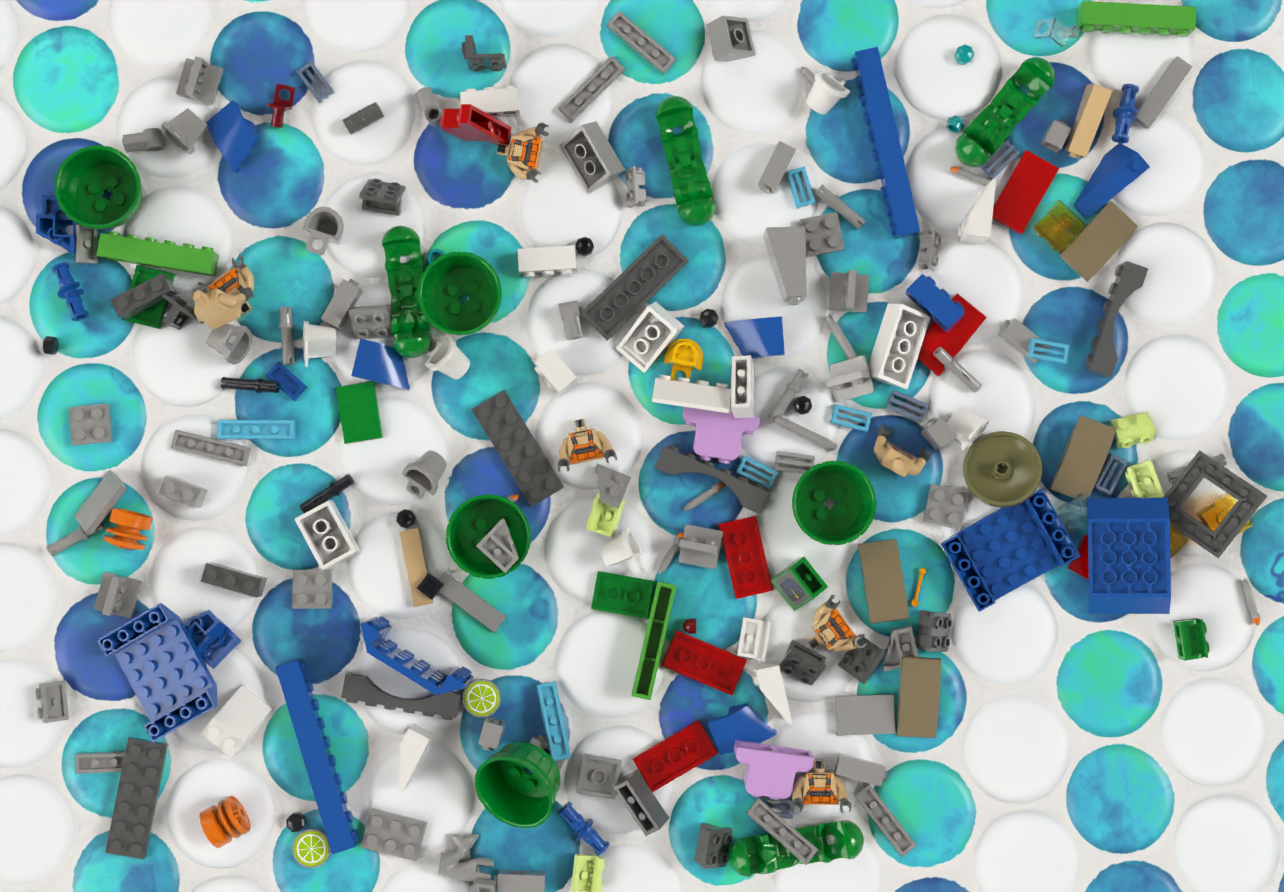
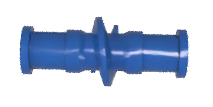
(1125, 113)
(69, 291)
(584, 828)

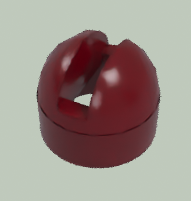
(690, 625)

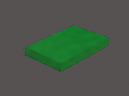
(154, 315)
(359, 412)
(622, 594)

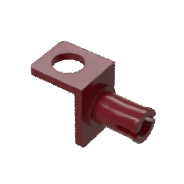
(280, 106)

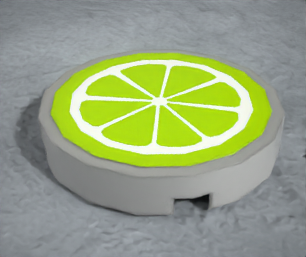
(481, 698)
(311, 848)

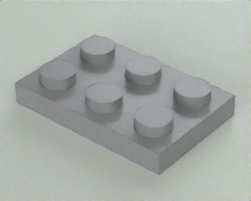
(394, 834)

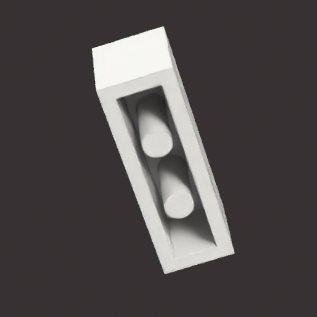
(493, 101)
(547, 260)
(742, 387)

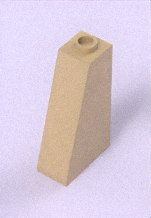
(1087, 120)

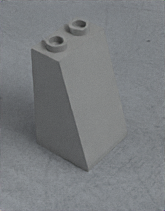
(788, 258)

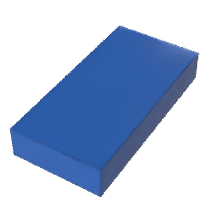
(288, 381)

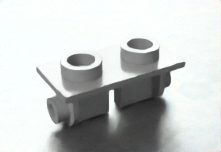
(634, 178)
(929, 258)

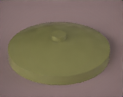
(1002, 469)

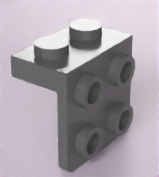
(479, 62)

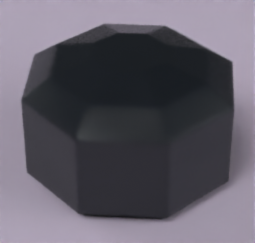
(584, 246)
(708, 318)
(50, 345)
(802, 405)
(406, 518)
(296, 822)

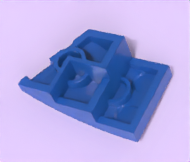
(232, 134)
(56, 225)
(758, 336)
(380, 364)
(211, 637)
(739, 724)

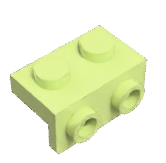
(1133, 430)
(1144, 480)
(604, 518)
(587, 873)

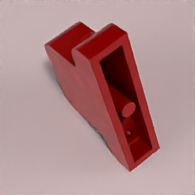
(474, 125)

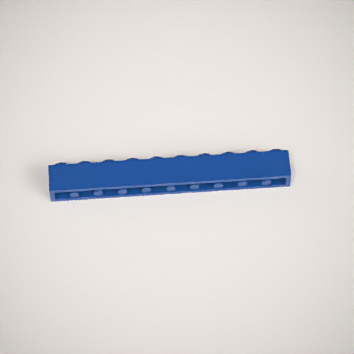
(886, 143)
(317, 756)

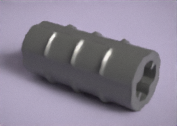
(363, 118)

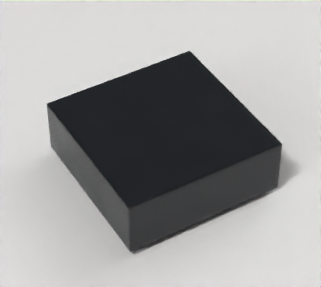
(430, 586)

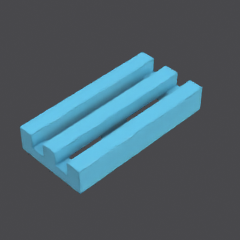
(804, 202)
(1031, 348)
(849, 425)
(742, 465)

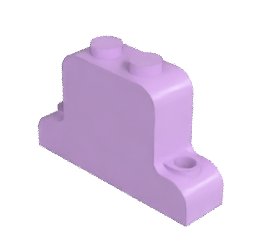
(718, 433)
(771, 768)

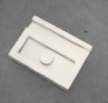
(754, 638)

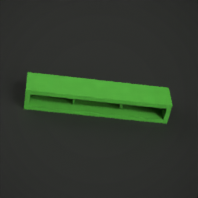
(1136, 18)
(157, 254)
(653, 640)

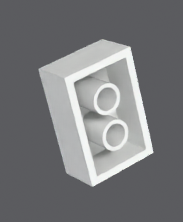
(327, 535)

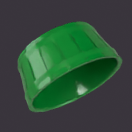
(86, 177)
(447, 280)
(853, 505)
(468, 528)
(513, 794)

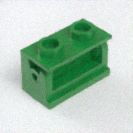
(1191, 638)

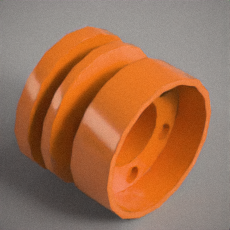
(128, 529)
(224, 821)

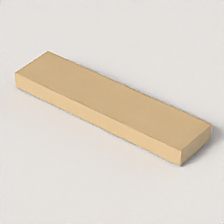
(415, 564)

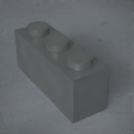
(143, 296)
(233, 579)
(641, 803)

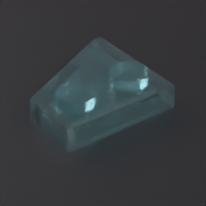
(1074, 515)

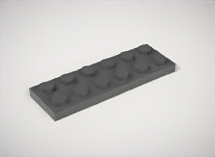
(634, 287)
(518, 448)
(136, 798)

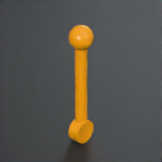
(914, 602)

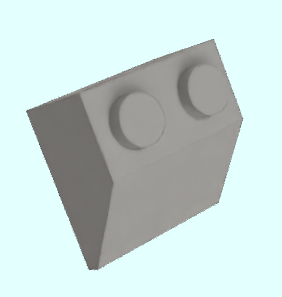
(730, 38)

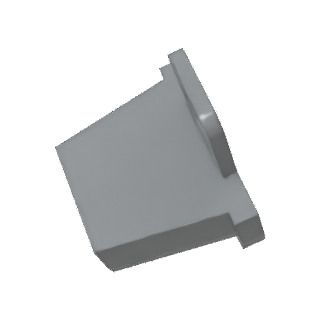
(185, 130)
(325, 225)
(231, 342)
(425, 473)

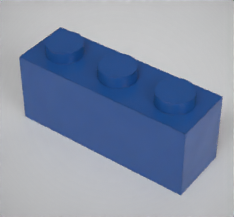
(935, 302)

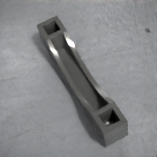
(1103, 354)
(749, 496)
(362, 688)

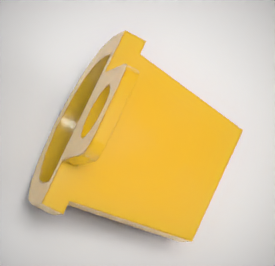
(684, 356)

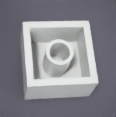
(555, 371)

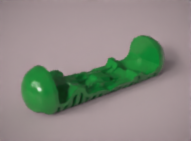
(1006, 110)
(685, 163)
(408, 323)
(765, 854)

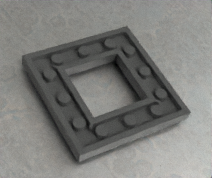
(1248, 501)

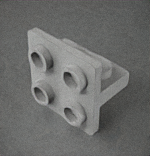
(199, 80)
(848, 292)
(371, 321)
(851, 378)
(700, 546)
(117, 595)

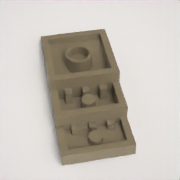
(1099, 241)
(1083, 457)
(883, 581)
(918, 697)

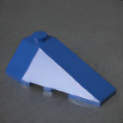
(1113, 174)

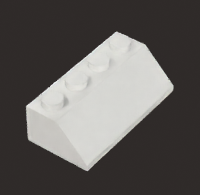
(898, 345)
(692, 395)

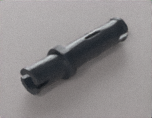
(258, 385)
(334, 489)

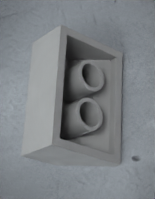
(592, 156)

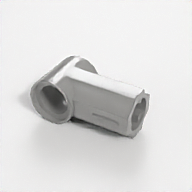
(429, 105)
(147, 140)
(570, 315)

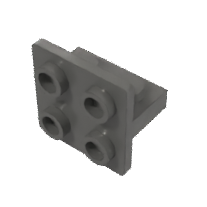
(382, 196)
(179, 313)
(934, 631)
(862, 661)
(802, 663)
(713, 846)

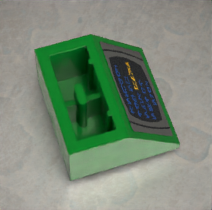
(799, 583)

